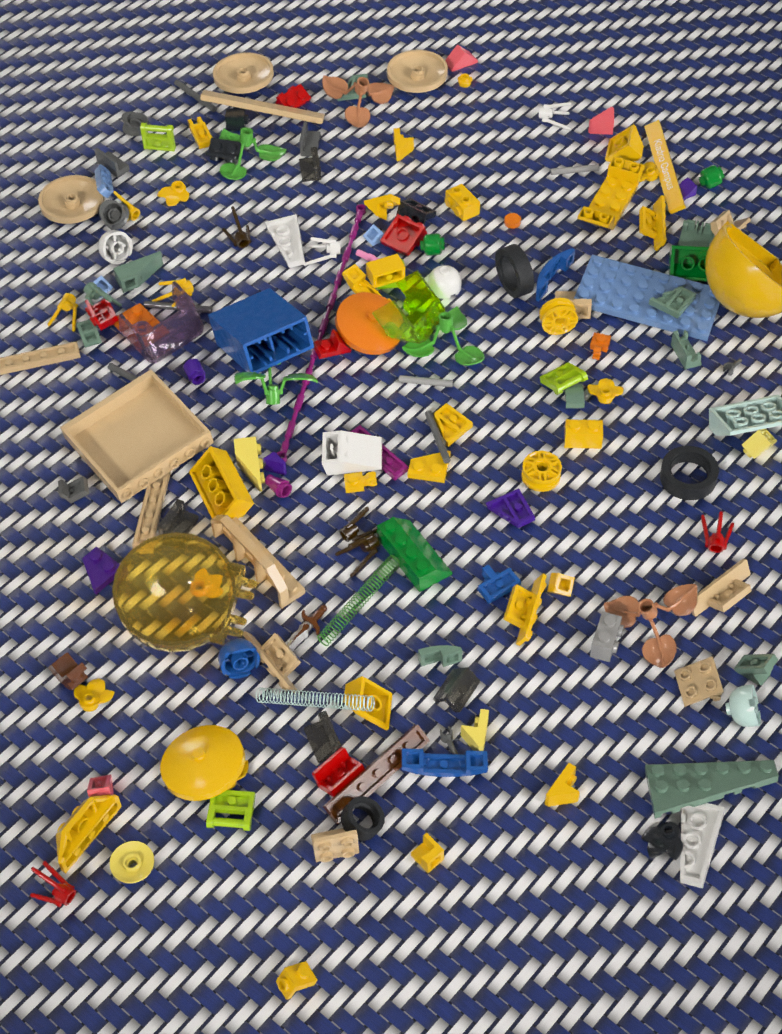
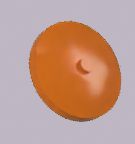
(360, 327)

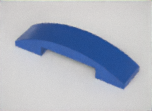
(560, 261)
(444, 764)

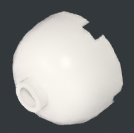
(115, 246)
(445, 281)

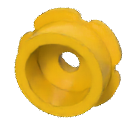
(464, 80)

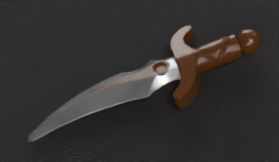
(303, 631)

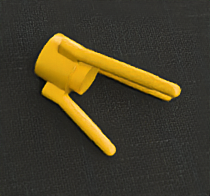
(133, 211)
(185, 284)
(67, 303)

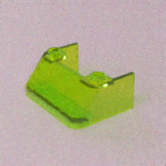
(422, 309)

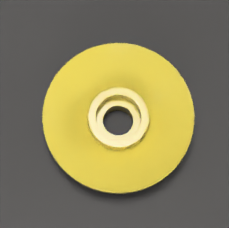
(131, 853)

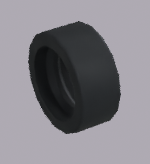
(372, 808)

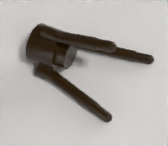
(242, 238)
(350, 530)
(367, 544)

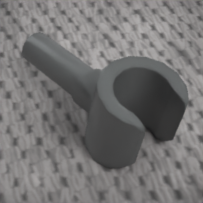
(731, 366)
(447, 738)

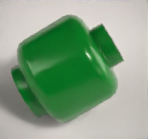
(711, 176)
(432, 244)

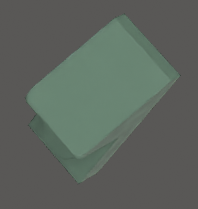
(756, 667)

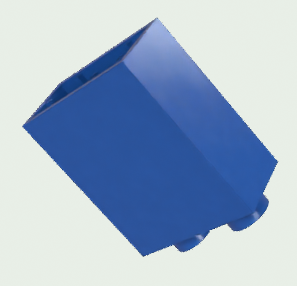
(261, 331)

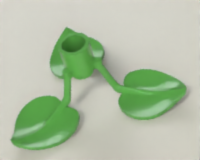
(265, 151)
(448, 322)
(272, 391)

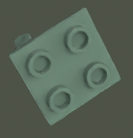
(695, 235)

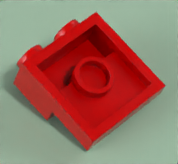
(403, 235)

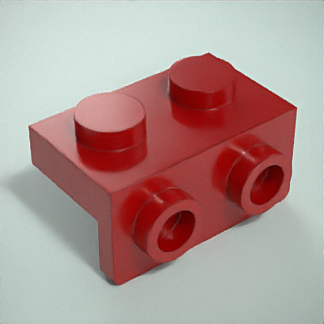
(294, 97)
(101, 313)
(337, 772)

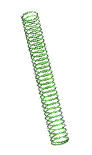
(362, 598)

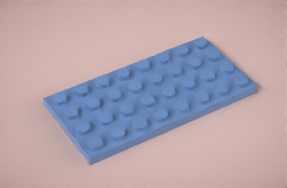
(626, 290)

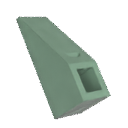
(138, 271)

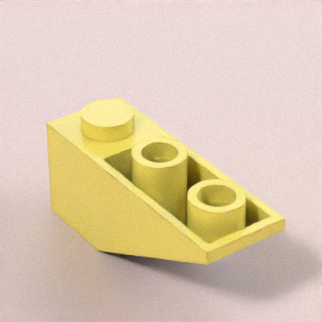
(247, 460)

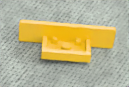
(653, 222)
(523, 607)

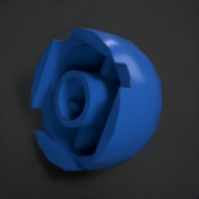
(238, 658)

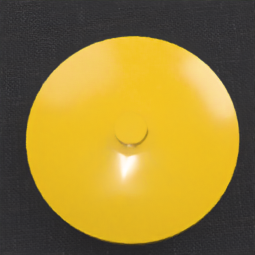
(202, 762)

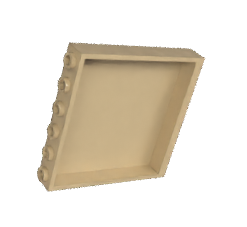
(136, 435)

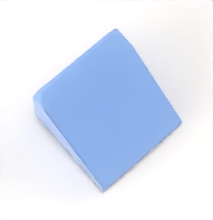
(373, 235)
(103, 284)

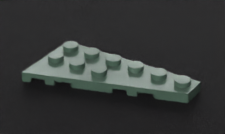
(700, 783)

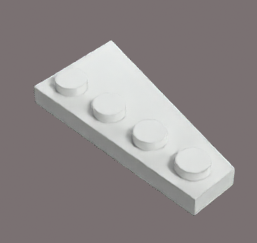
(287, 237)
(699, 835)

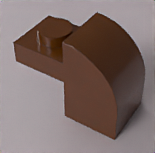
(68, 671)

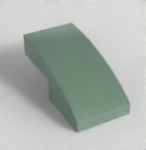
(88, 333)
(575, 396)
(445, 653)

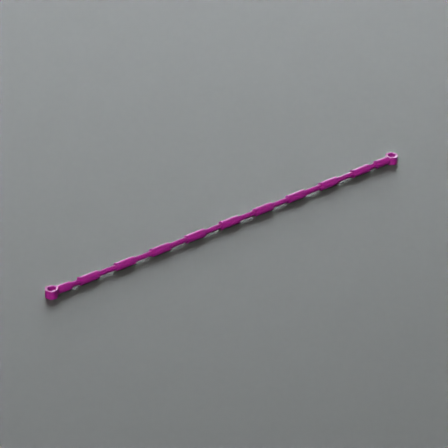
(360, 211)

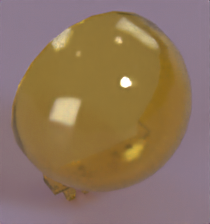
(179, 593)

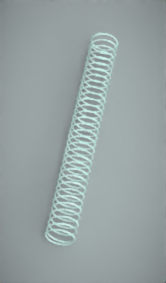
(263, 694)

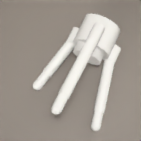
(547, 112)
(331, 246)

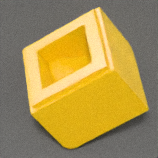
(560, 584)

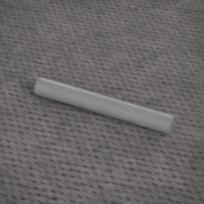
(576, 169)
(426, 381)

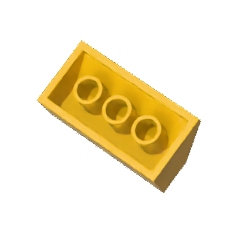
(220, 484)

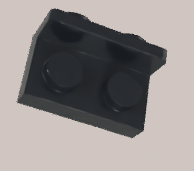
(224, 149)
(415, 211)

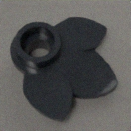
(662, 842)

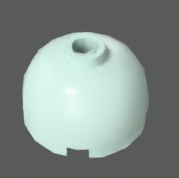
(744, 706)

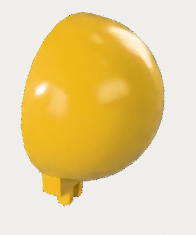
(743, 274)

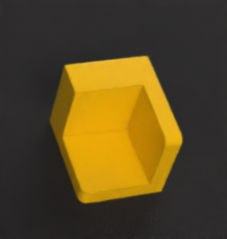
(428, 853)

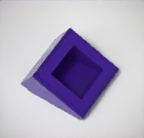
(688, 188)
(275, 464)

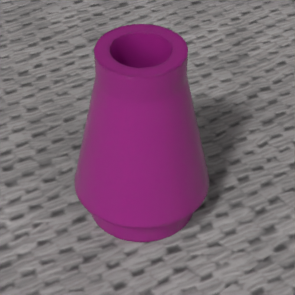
(279, 486)

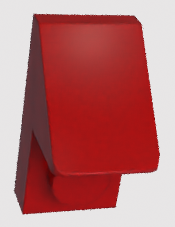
(331, 346)

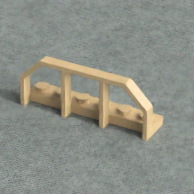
(264, 563)

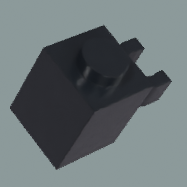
(235, 119)

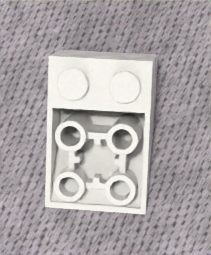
(350, 452)

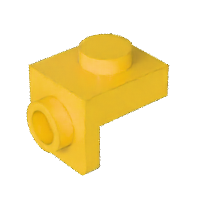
(295, 978)

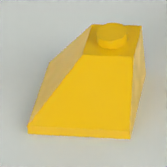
(625, 145)
(383, 698)

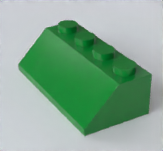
(688, 262)
(415, 554)

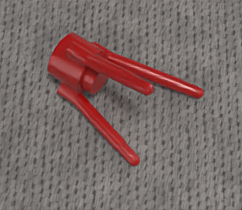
(716, 542)
(62, 891)

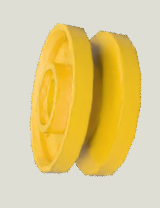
(558, 316)
(541, 471)

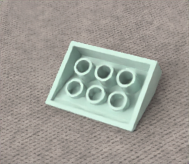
(746, 416)

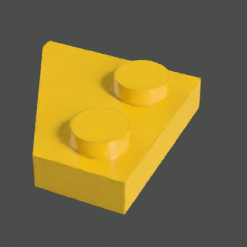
(451, 424)
(428, 468)

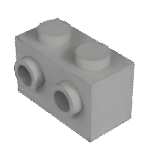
(606, 636)

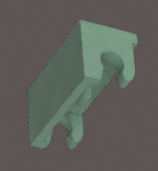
(685, 350)

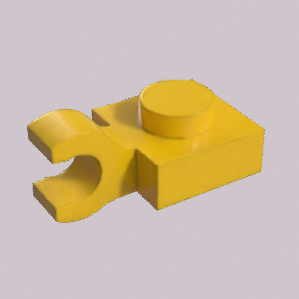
(356, 481)

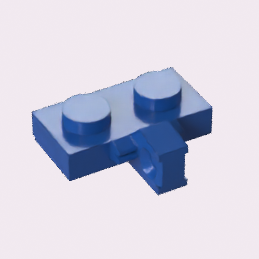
(497, 584)

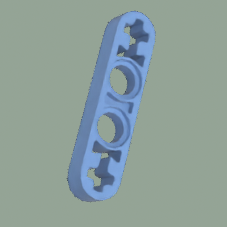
(104, 181)

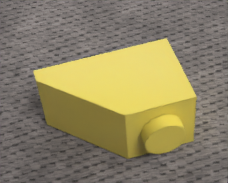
(758, 443)

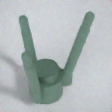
(94, 292)

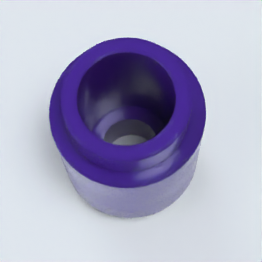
(194, 371)

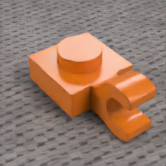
(599, 344)

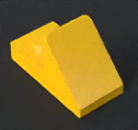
(402, 145)
(380, 204)
(562, 790)

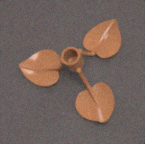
(357, 116)
(658, 650)

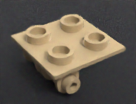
(699, 682)

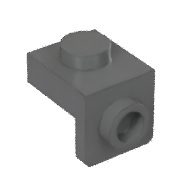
(73, 490)

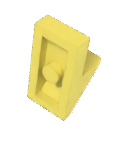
(476, 735)

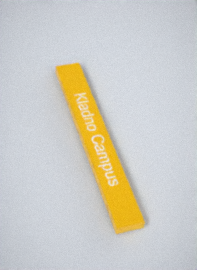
(666, 169)

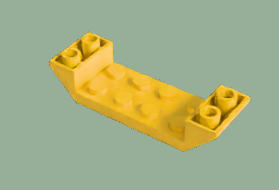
(614, 194)

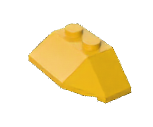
(83, 827)

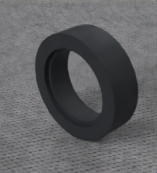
(514, 270)
(684, 490)

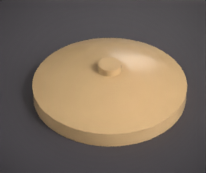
(417, 71)
(243, 73)
(70, 199)

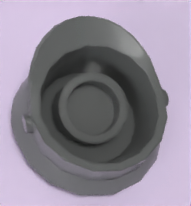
(132, 122)
(114, 214)

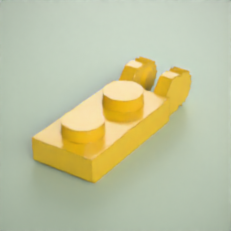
(200, 133)

